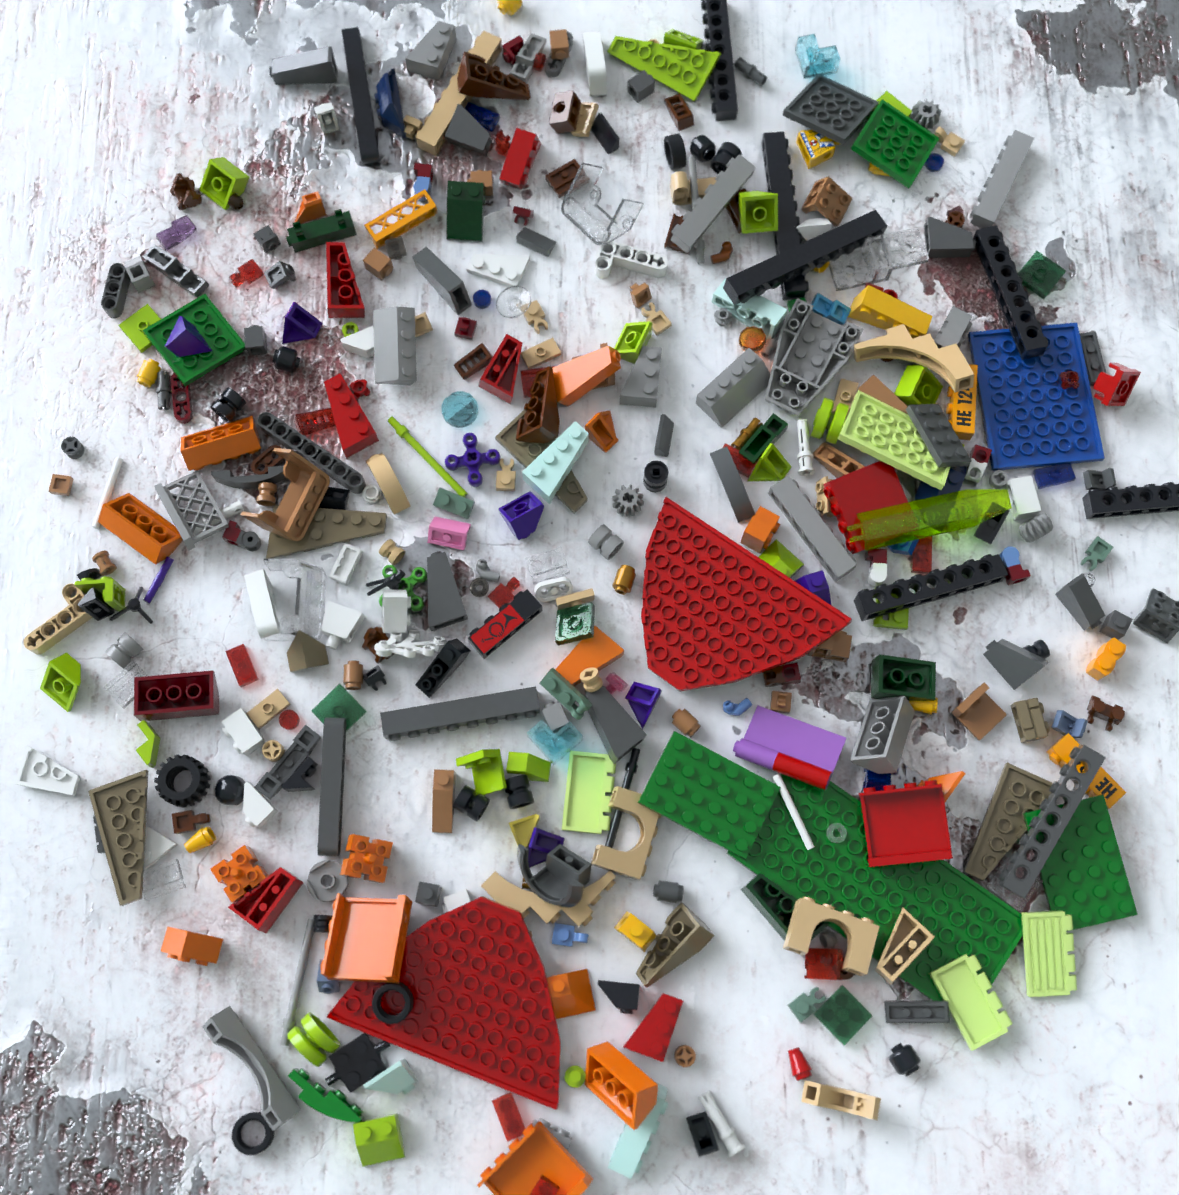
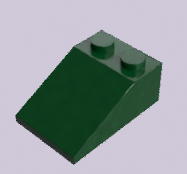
(465, 210)
(903, 677)

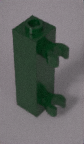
(320, 231)

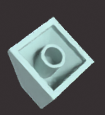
(394, 1079)

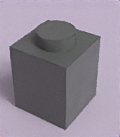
(641, 86)
(255, 340)
(1116, 625)
(428, 894)

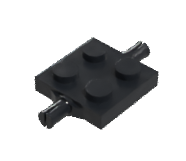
(357, 1062)

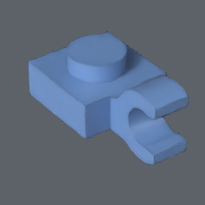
(566, 934)

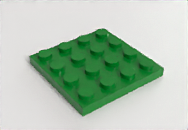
(895, 143)
(213, 328)

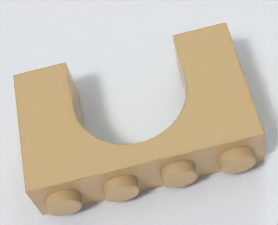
(633, 861)
(860, 933)

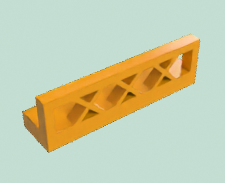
(404, 224)

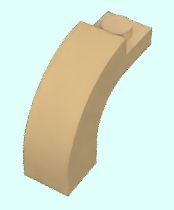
(388, 483)
(841, 1099)

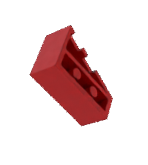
(268, 900)

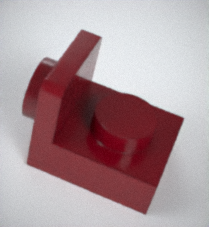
(512, 49)

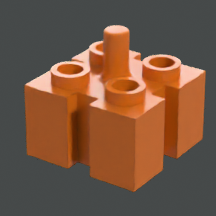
(366, 858)
(239, 873)

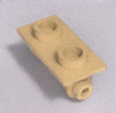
(823, 504)

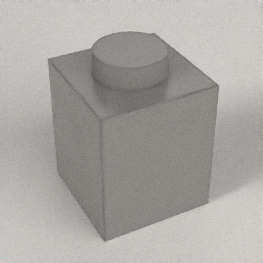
(554, 716)

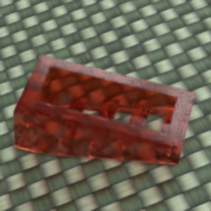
(305, 417)

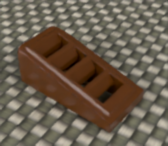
(686, 119)
(470, 357)

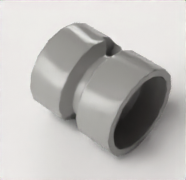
(606, 542)
(124, 650)

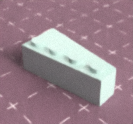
(755, 312)
(636, 1142)

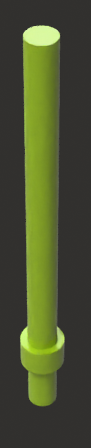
(404, 433)

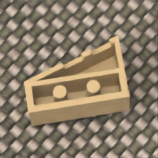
(903, 947)

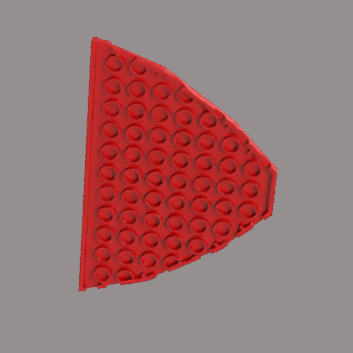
(721, 610)
(475, 998)

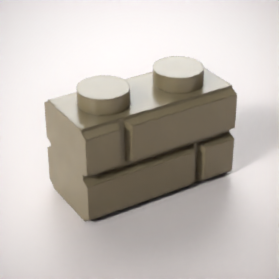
(1030, 720)

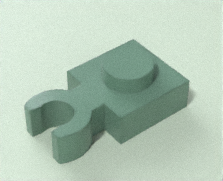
(1097, 551)
(804, 1006)

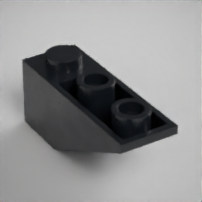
(443, 666)

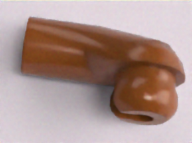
(724, 254)

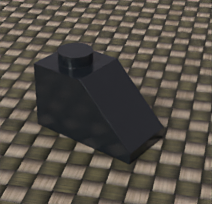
(621, 995)

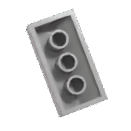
(394, 346)
(734, 388)
(883, 734)

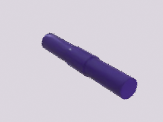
(158, 580)

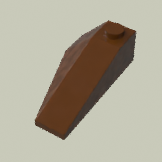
(484, 81)
(541, 414)

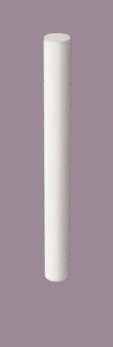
(108, 489)
(793, 812)

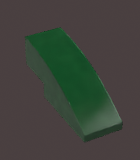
(765, 434)

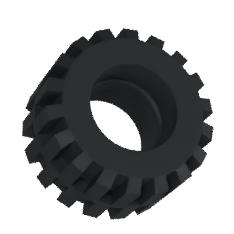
(169, 772)

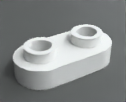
(552, 589)

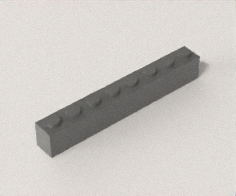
(460, 712)

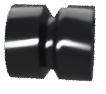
(723, 156)
(228, 404)
(655, 476)
(518, 792)
(465, 799)

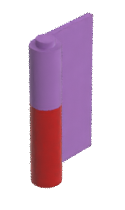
(790, 747)

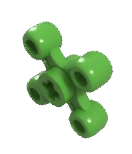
(409, 582)

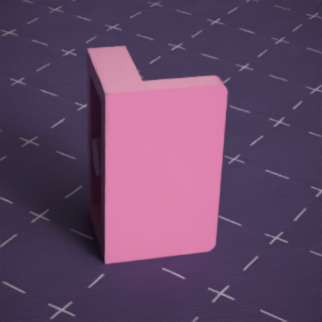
(448, 533)

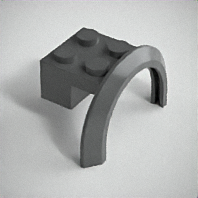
(560, 880)

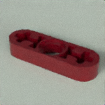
(186, 404)

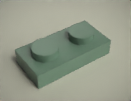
(454, 503)

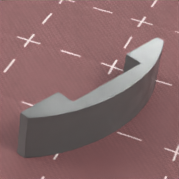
(226, 477)
(732, 484)
(296, 754)

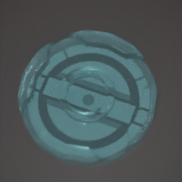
(459, 409)

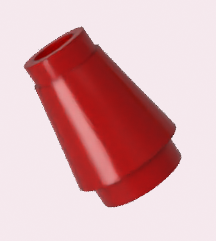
(799, 1064)

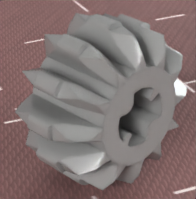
(926, 113)
(631, 495)
(1036, 527)

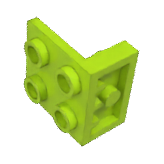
(111, 590)
(486, 770)

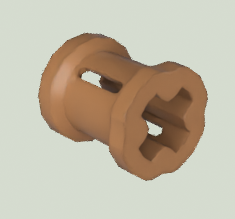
(101, 557)

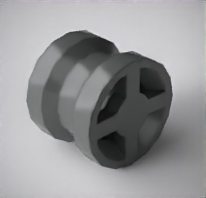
(72, 443)

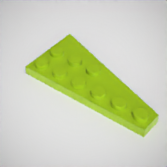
(672, 65)

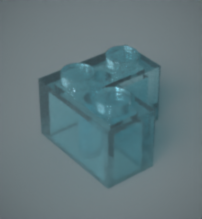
(815, 59)
(554, 745)

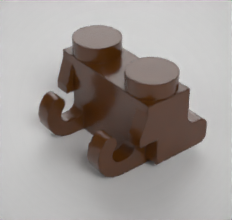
(185, 193)
(373, 637)
(1105, 712)

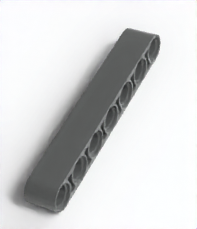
(306, 446)
(332, 787)

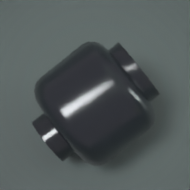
(702, 148)
(286, 359)
(904, 1059)

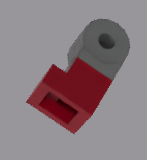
(240, 538)

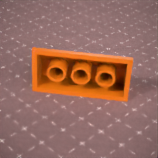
(220, 443)
(140, 527)
(620, 1084)

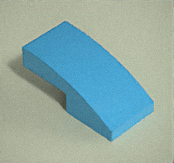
(831, 310)

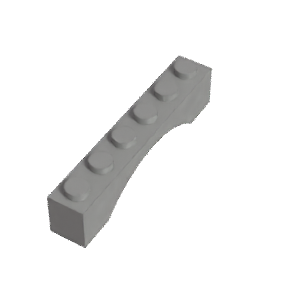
(228, 1032)

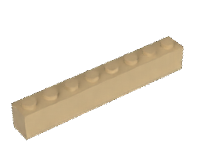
(433, 132)

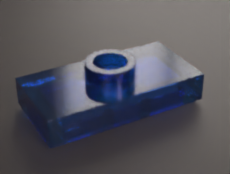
(1054, 475)

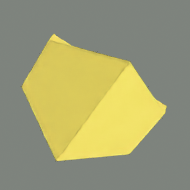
(523, 829)

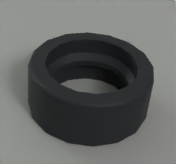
(675, 151)
(379, 1012)
(236, 1134)

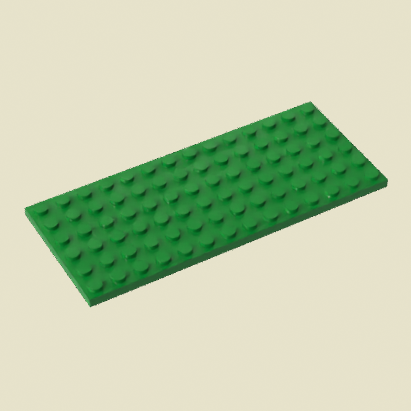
(935, 893)

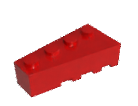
(342, 289)
(351, 422)

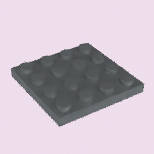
(830, 109)

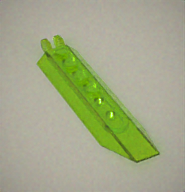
(929, 516)

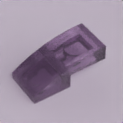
(177, 233)

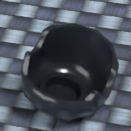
(230, 790)

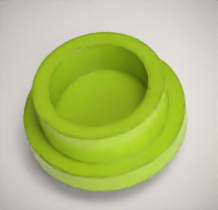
(574, 1076)

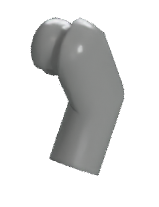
(769, 347)
(484, 571)

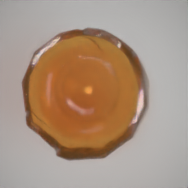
(752, 338)

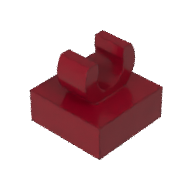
(524, 213)
(465, 328)

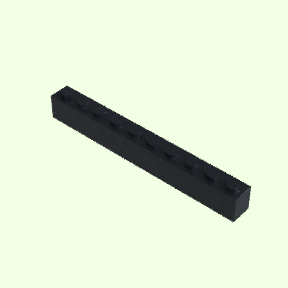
(779, 182)
(803, 258)

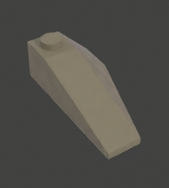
(679, 941)

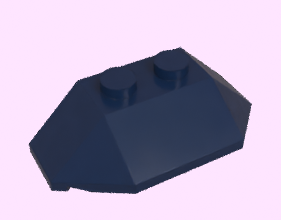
(390, 104)
(953, 484)

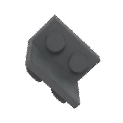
(1159, 616)

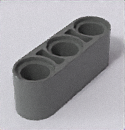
(113, 283)

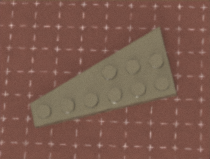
(526, 452)
(328, 528)
(1004, 819)
(121, 820)

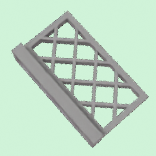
(179, 519)

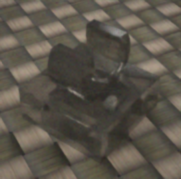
(395, 248)

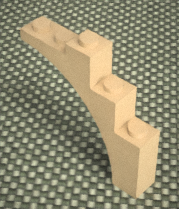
(898, 344)
(522, 900)

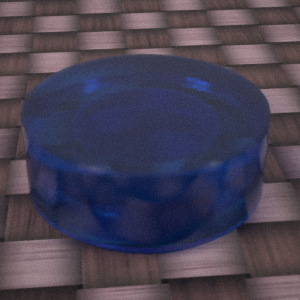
(934, 162)
(482, 299)

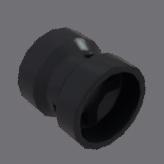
(1039, 648)

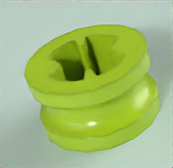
(350, 325)

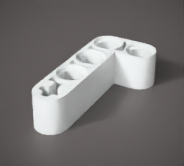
(595, 64)
(631, 263)
(262, 604)

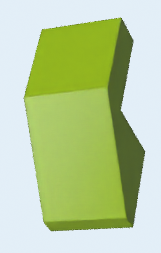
(149, 750)
(530, 765)

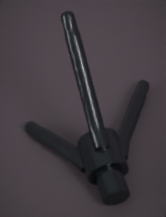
(392, 582)
(135, 606)

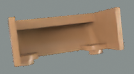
(299, 501)

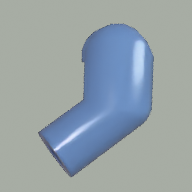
(736, 709)

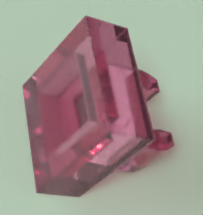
(616, 683)

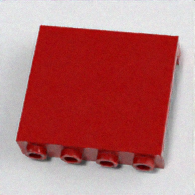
(862, 491)
(905, 824)

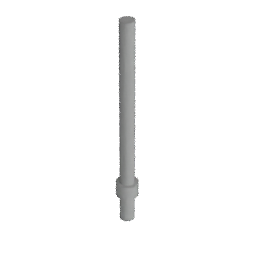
(700, 244)
(289, 1022)

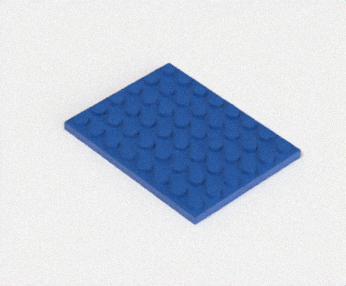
(1026, 409)

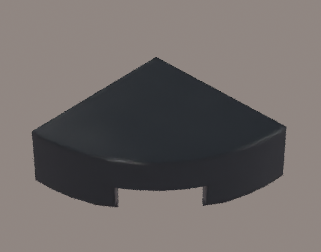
(90, 573)

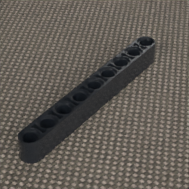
(360, 95)

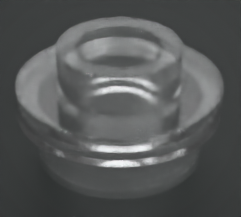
(842, 830)

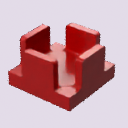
(1117, 388)

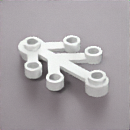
(427, 648)

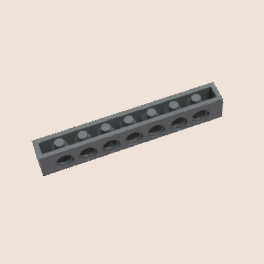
(1092, 762)

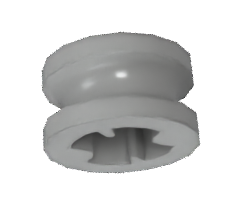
(1004, 478)

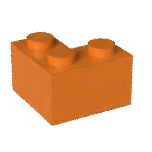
(760, 530)
(190, 945)

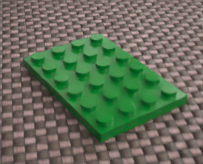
(709, 795)
(1086, 867)

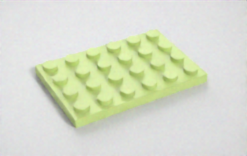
(890, 438)

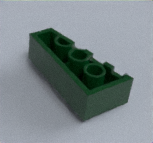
(774, 904)

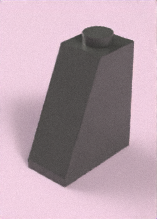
(468, 133)
(947, 240)
(1081, 602)
(1013, 662)

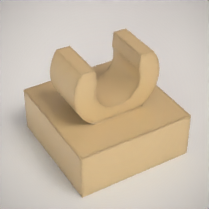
(412, 126)

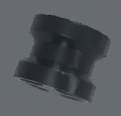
(321, 923)

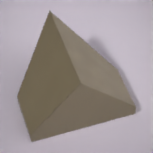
(306, 653)

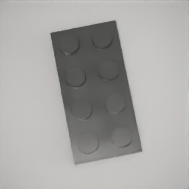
(938, 435)

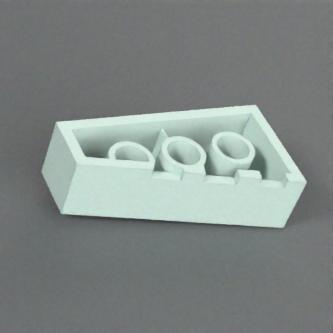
(555, 462)

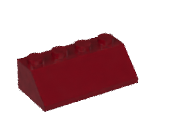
(176, 696)

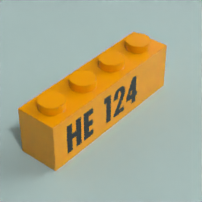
(963, 408)
(1102, 783)

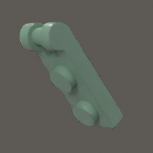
(565, 693)

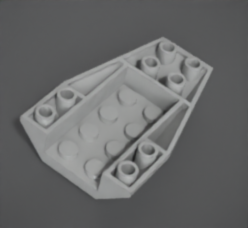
(807, 357)

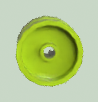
(831, 421)
(313, 1039)

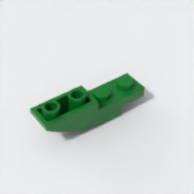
(330, 1104)

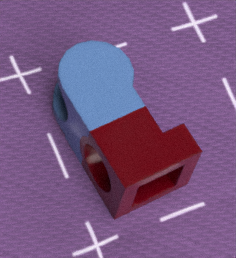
(424, 176)
(1011, 561)

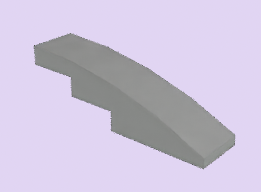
(524, 65)

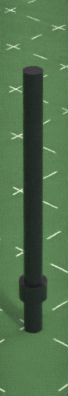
(630, 769)

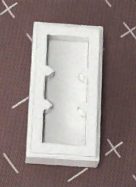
(345, 564)

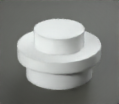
(371, 493)

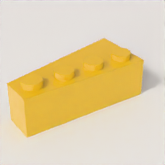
(886, 312)

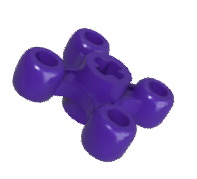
(472, 453)

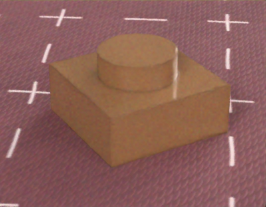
(61, 485)

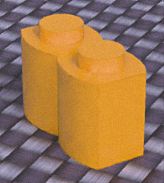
(1106, 659)

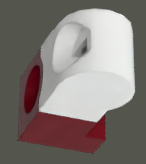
(979, 457)
(878, 566)

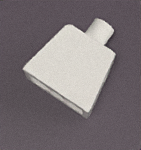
(340, 624)

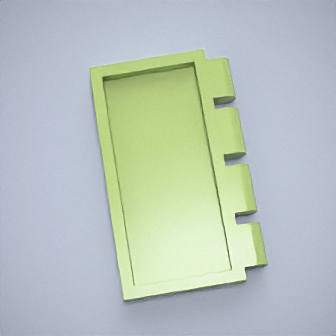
(586, 792)
(1046, 953)
(969, 1002)

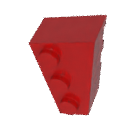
(520, 158)
(502, 370)
(656, 1029)

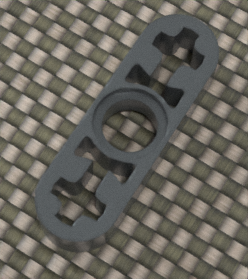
(558, 63)

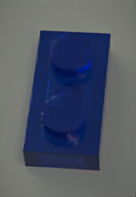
(485, 117)

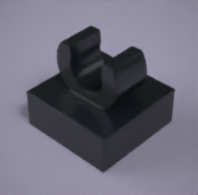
(373, 676)

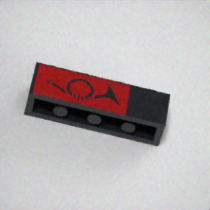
(505, 623)

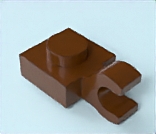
(187, 821)

